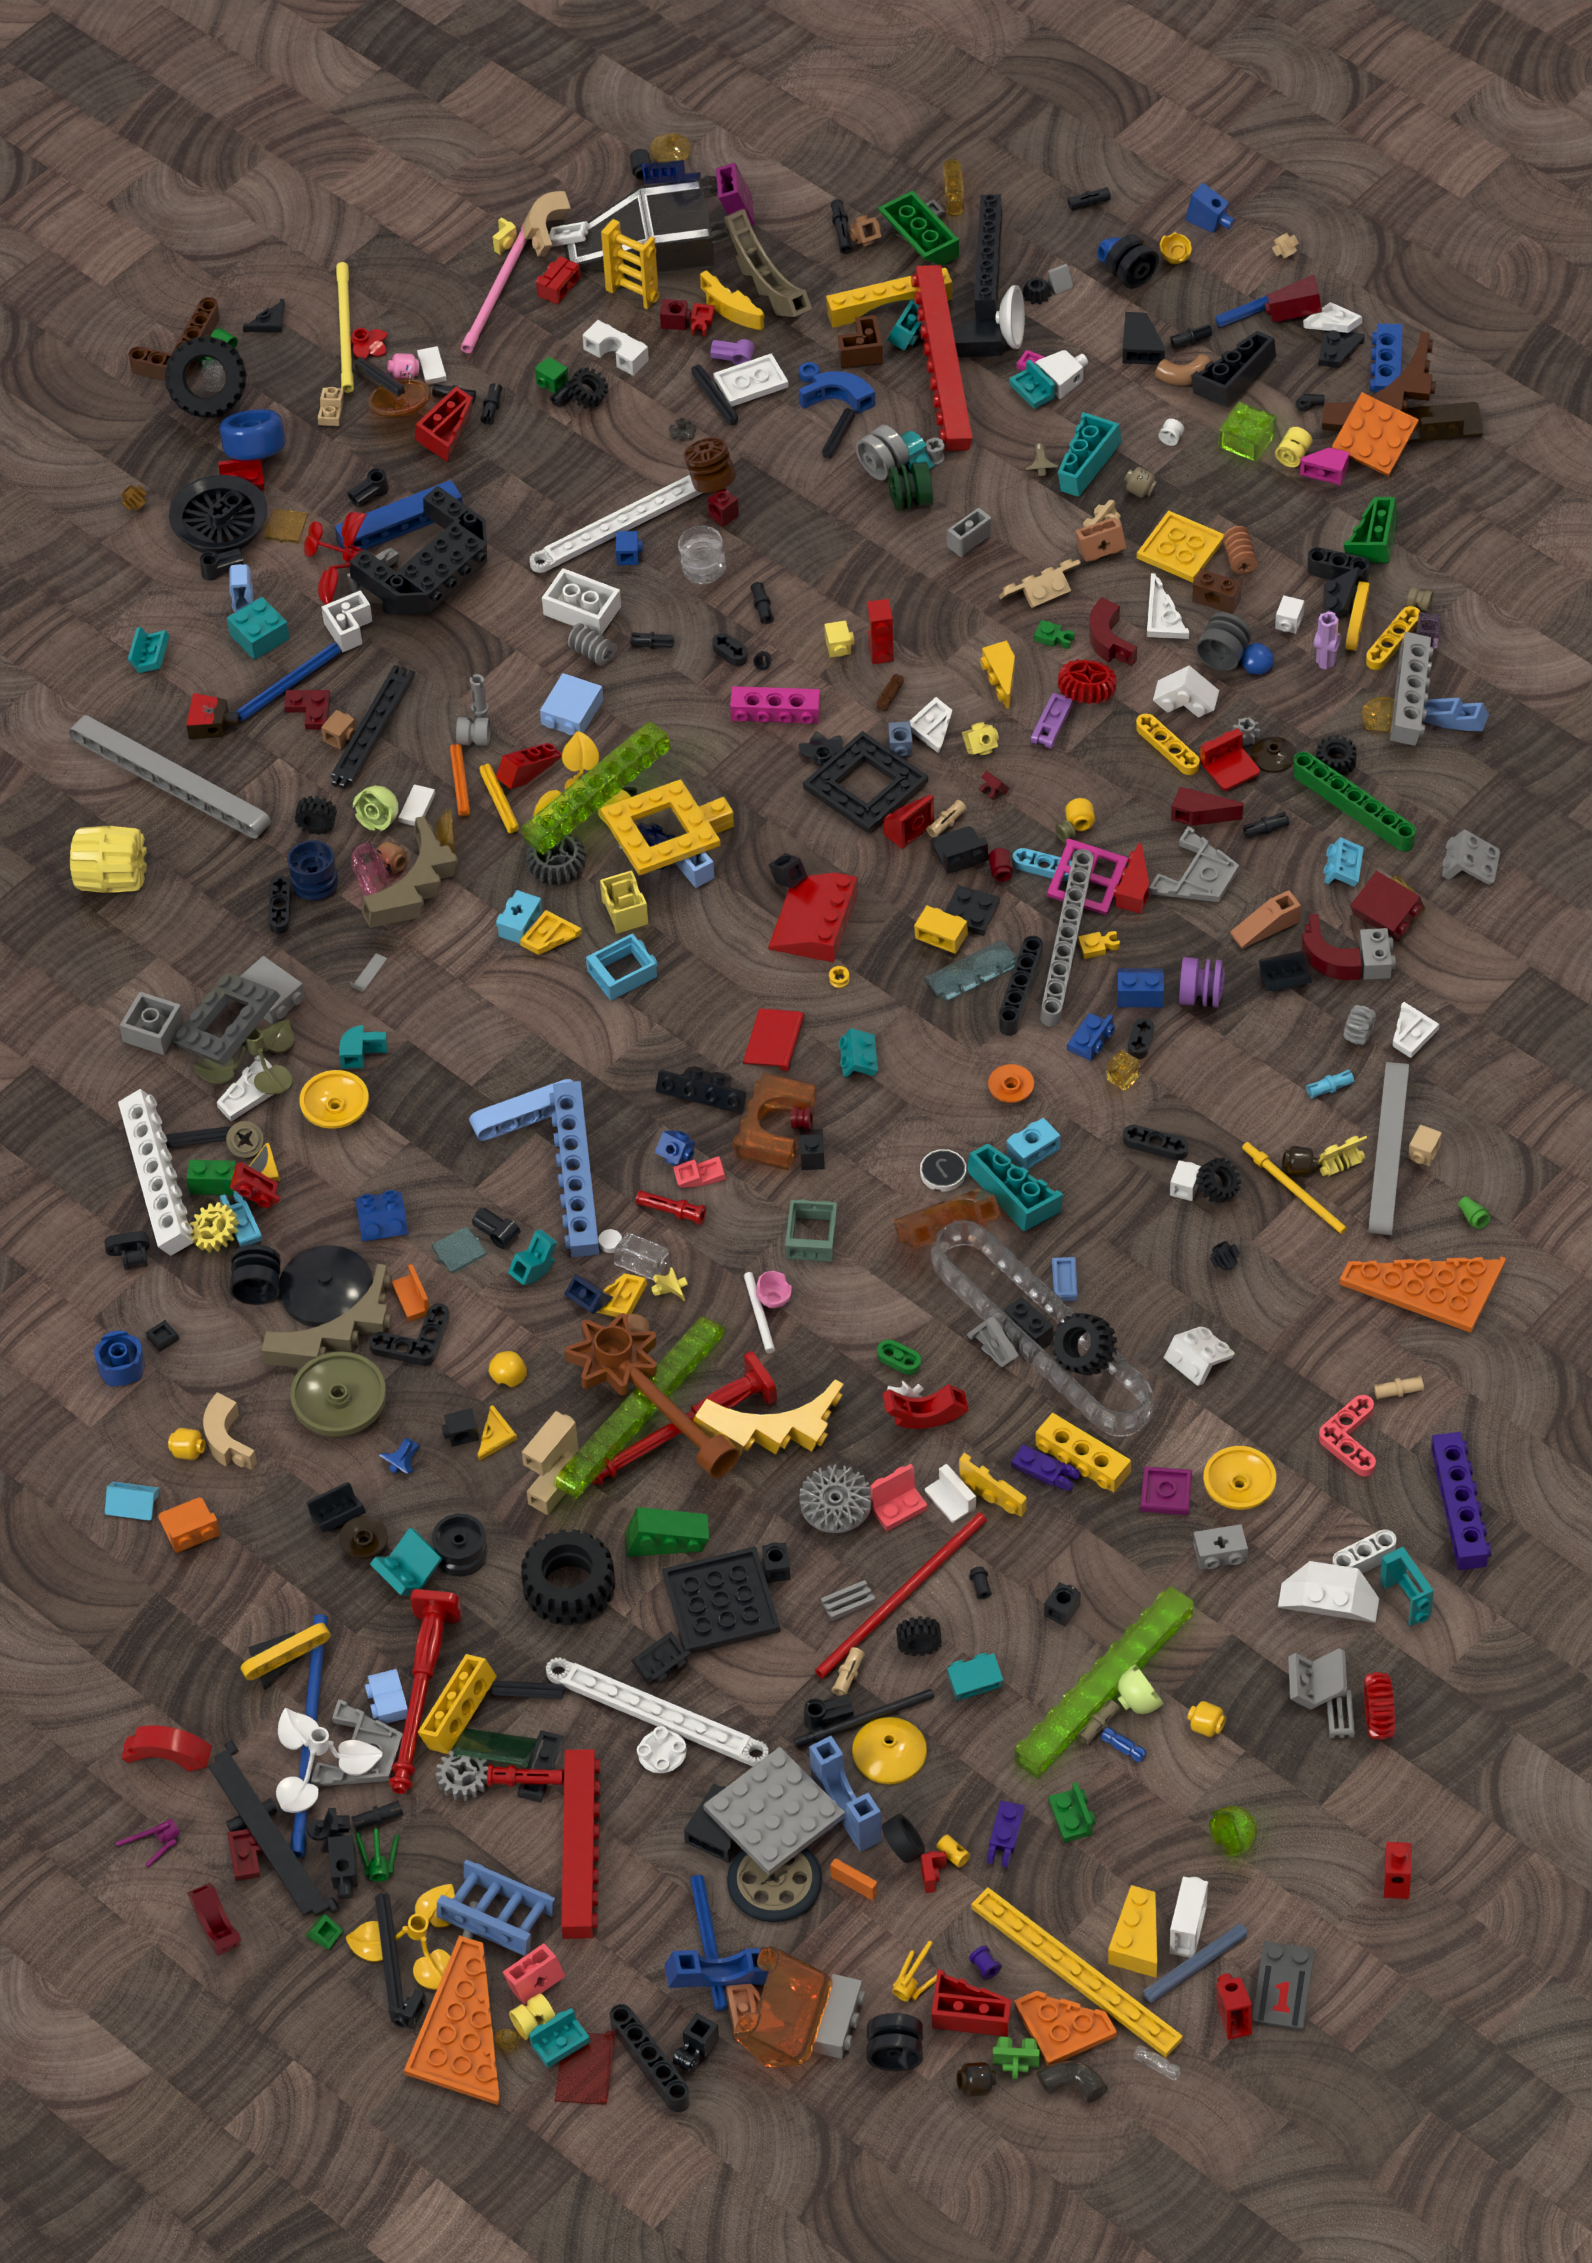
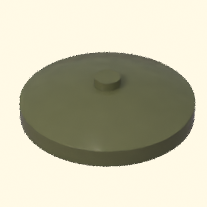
(338, 1394)

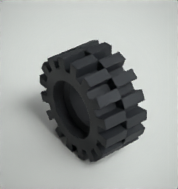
(581, 394)
(1341, 747)
(315, 815)
(1209, 1184)
(918, 1636)

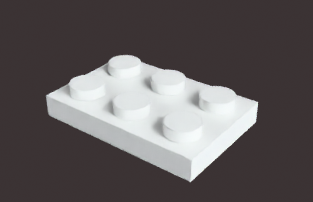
(750, 380)

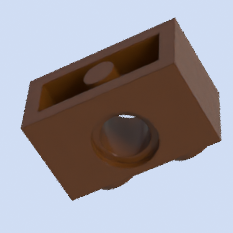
(1216, 591)

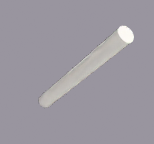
(759, 1313)

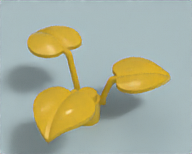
(577, 755)
(426, 1970)

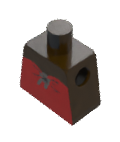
(209, 717)

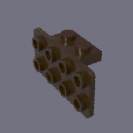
(1446, 421)

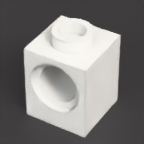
(1289, 614)
(1184, 1180)

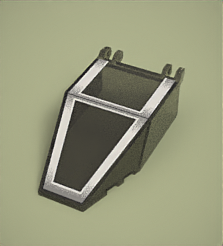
(669, 213)

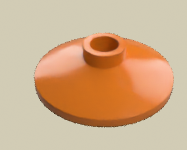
(1011, 1076)

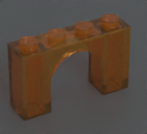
(771, 1095)
(919, 1227)

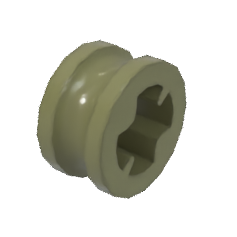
(1065, 831)

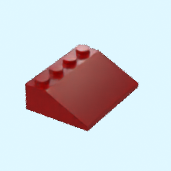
(815, 916)

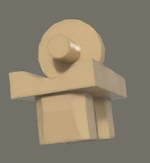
(1102, 513)

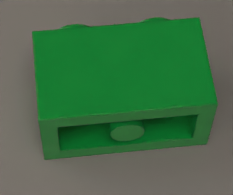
(210, 1177)

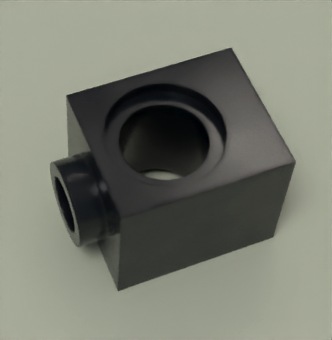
(788, 870)
(460, 1427)
(778, 1570)
(1061, 1612)

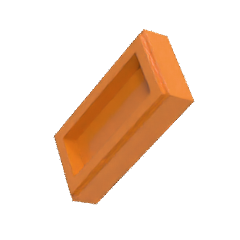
(854, 1879)

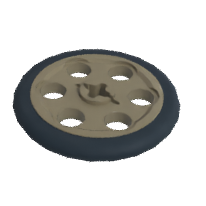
(773, 1909)

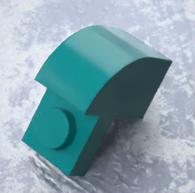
(915, 447)
(357, 1043)
(535, 1261)

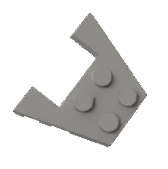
(1205, 877)
(368, 1731)

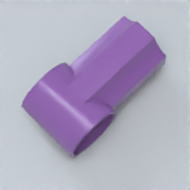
(735, 352)

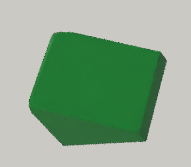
(324, 1932)

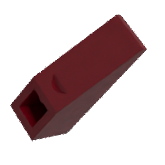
(1202, 808)

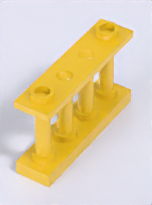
(615, 268)

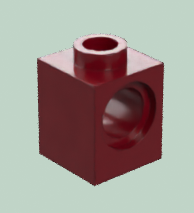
(674, 314)
(723, 507)

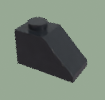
(812, 1149)

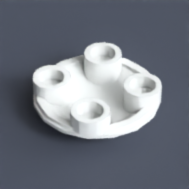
(661, 1750)

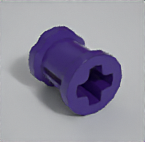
(985, 1962)

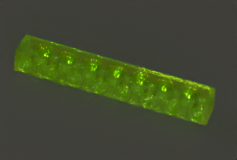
(596, 787)

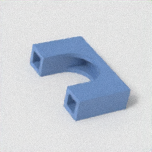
(861, 1814)

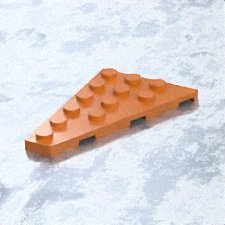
(1441, 1290)
(457, 2034)

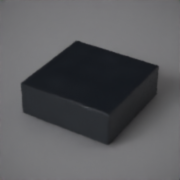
(162, 1335)

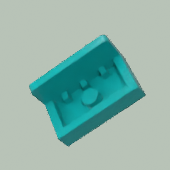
(1033, 385)
(148, 650)
(858, 1053)
(558, 2038)

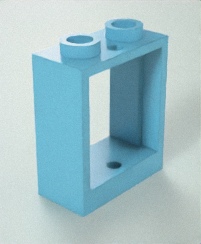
(599, 960)

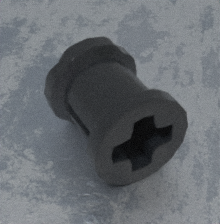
(134, 1257)

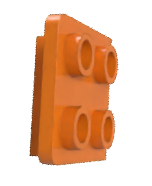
(189, 1524)

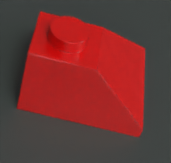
(909, 821)

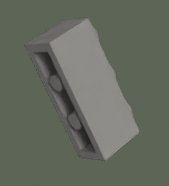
(839, 2017)

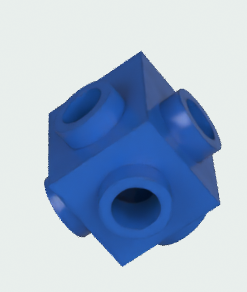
(675, 1147)

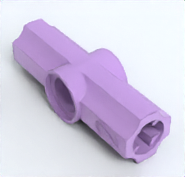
(1327, 640)

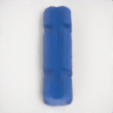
(1123, 1744)

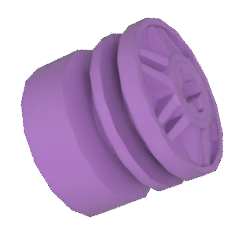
(1201, 982)

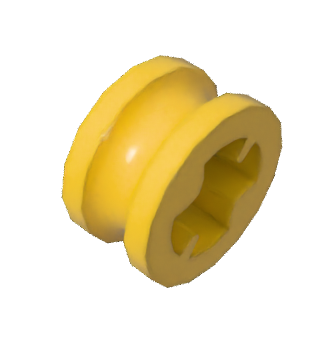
(839, 970)

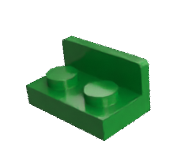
(1072, 1813)

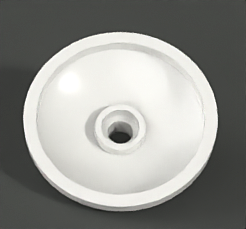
(1012, 317)

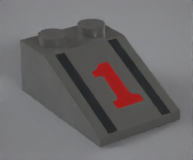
(1283, 1985)

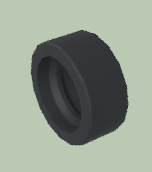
(903, 1838)

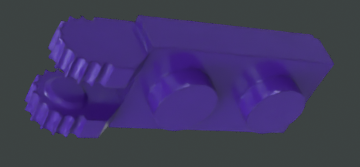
(1044, 1468)
(1005, 1831)

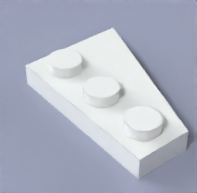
(243, 1094)

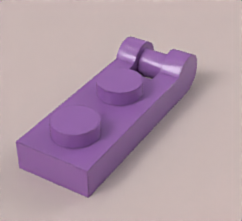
(1052, 720)

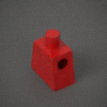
(1397, 1864)
(1232, 1997)

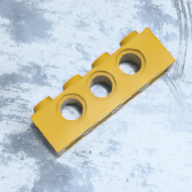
(1096, 1453)
(457, 1704)

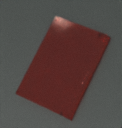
(586, 2072)

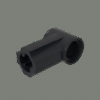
(374, 485)
(213, 564)
(500, 1231)
(827, 1711)

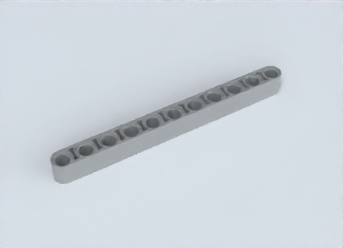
(170, 776)

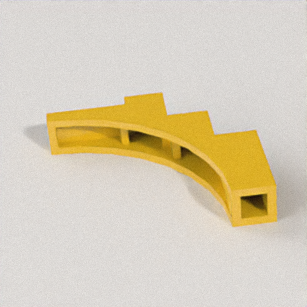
(771, 1431)

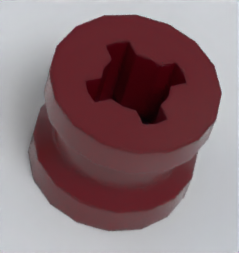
(802, 1117)

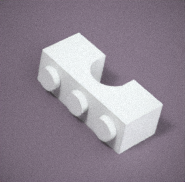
(630, 353)

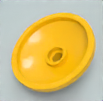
(330, 1091)
(1239, 1467)
(893, 1761)

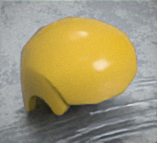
(1175, 248)
(507, 1368)

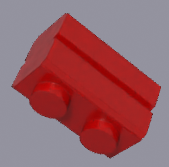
(558, 280)

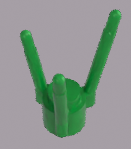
(378, 1869)

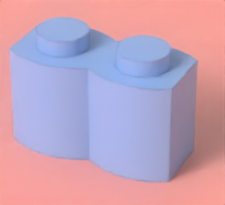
(240, 586)
(387, 1697)

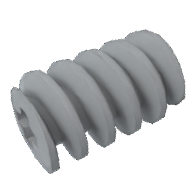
(590, 645)

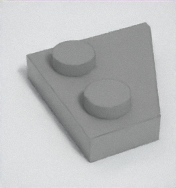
(994, 1341)

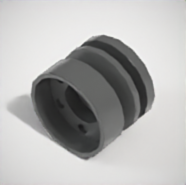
(1223, 641)

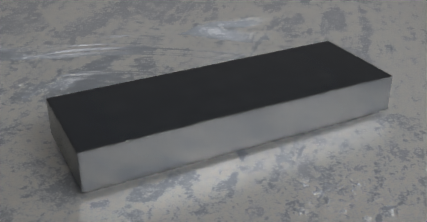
(543, 1757)

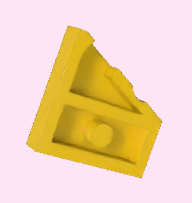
(549, 933)
(625, 1293)

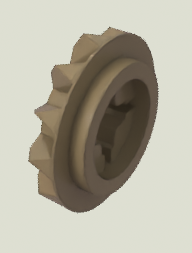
(244, 1128)

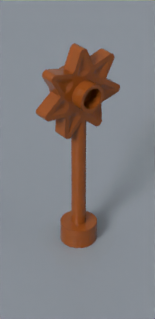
(621, 1358)

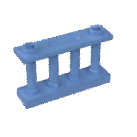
(493, 1928)

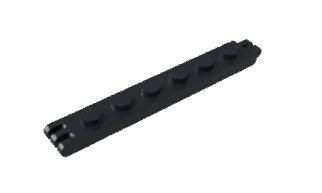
(371, 727)

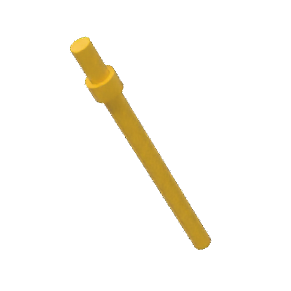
(1263, 1160)

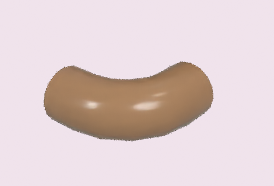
(1180, 374)

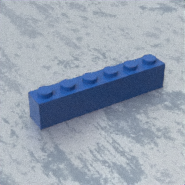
(395, 519)

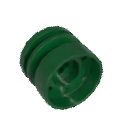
(910, 486)

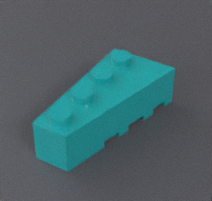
(1088, 452)
(1016, 1192)

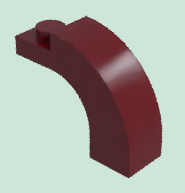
(1106, 644)
(1326, 959)
(213, 1919)

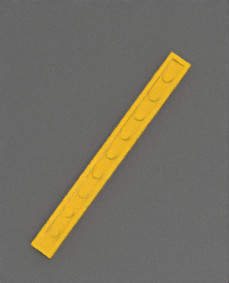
(1077, 1972)

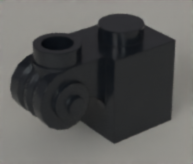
(698, 2040)

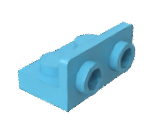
(1343, 862)

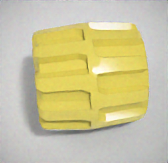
(108, 859)

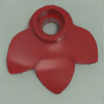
(368, 342)

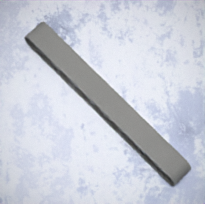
(1063, 945)
(1388, 1148)

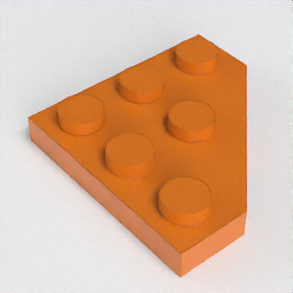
(1062, 2026)

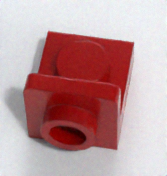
(929, 1867)

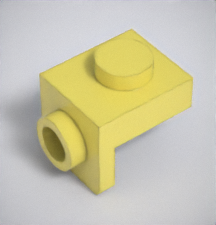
(505, 237)

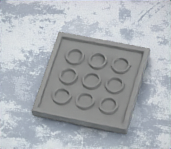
(774, 1811)

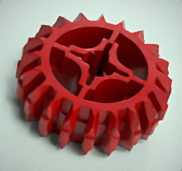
(1087, 681)
(1379, 1705)

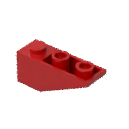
(524, 765)
(1134, 887)

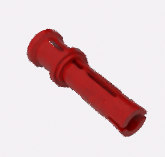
(680, 1209)
(513, 1776)

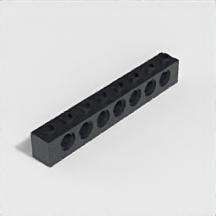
(988, 257)

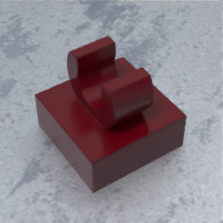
(995, 785)

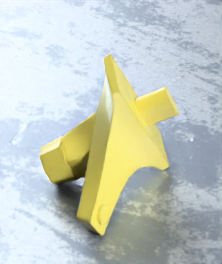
(669, 1284)

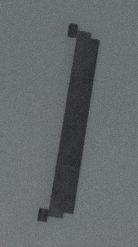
(268, 1835)

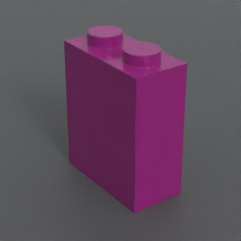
(734, 191)

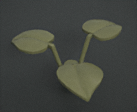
(275, 1080)

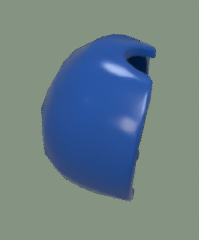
(1257, 659)

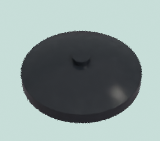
(323, 1284)

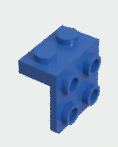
(381, 1215)

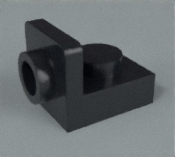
(411, 2011)

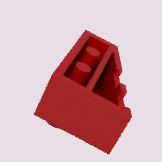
(444, 423)

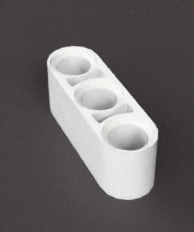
(1368, 1546)

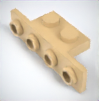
(1044, 587)

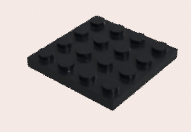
(721, 1600)

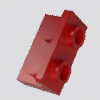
(248, 470)

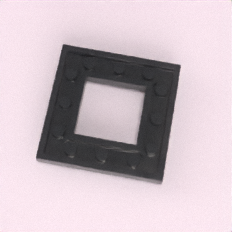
(867, 816)

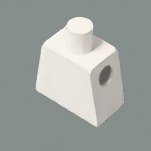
(1064, 370)

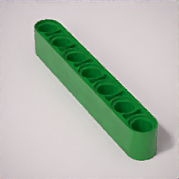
(1354, 801)

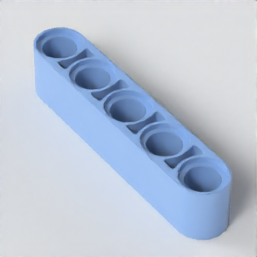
(514, 1113)

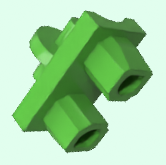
(1016, 2059)

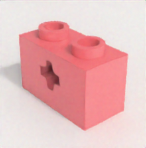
(534, 1973)

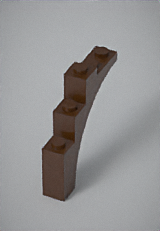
(1412, 384)

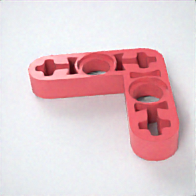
(1342, 1432)

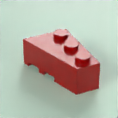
(968, 2008)

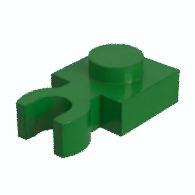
(1051, 633)

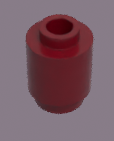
(1000, 864)

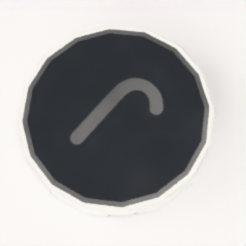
(943, 1170)

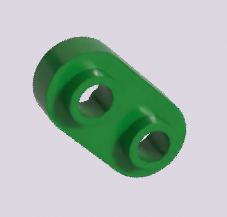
(900, 1357)

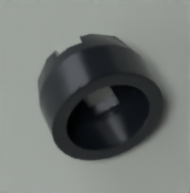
(758, 660)

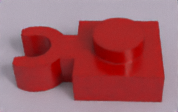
(701, 317)

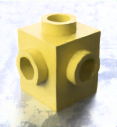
(980, 739)

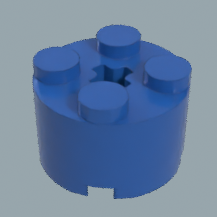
(119, 1358)

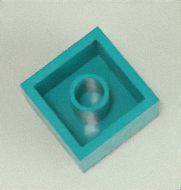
(258, 628)

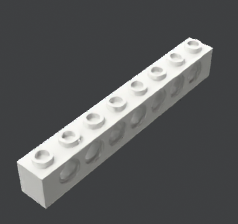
(156, 1172)

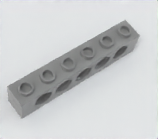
(1411, 689)

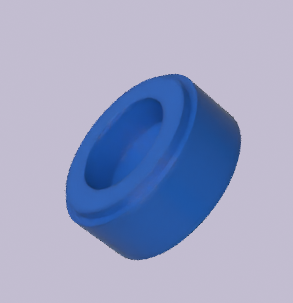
(807, 371)

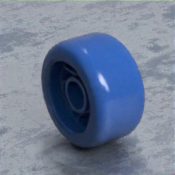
(252, 434)

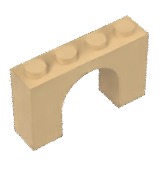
(547, 1455)

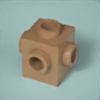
(871, 227)

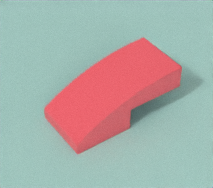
(704, 1173)

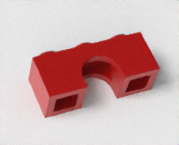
(881, 631)

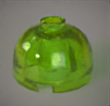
(1234, 1829)

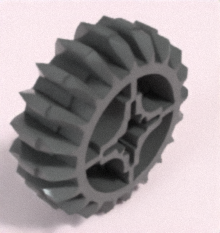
(558, 864)

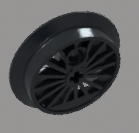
(224, 516)

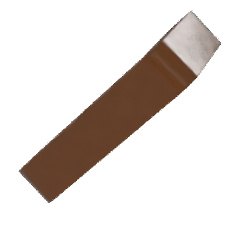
(153, 362)

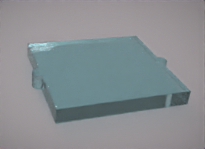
(459, 1249)

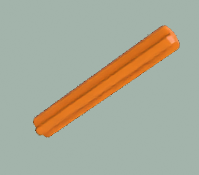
(459, 780)

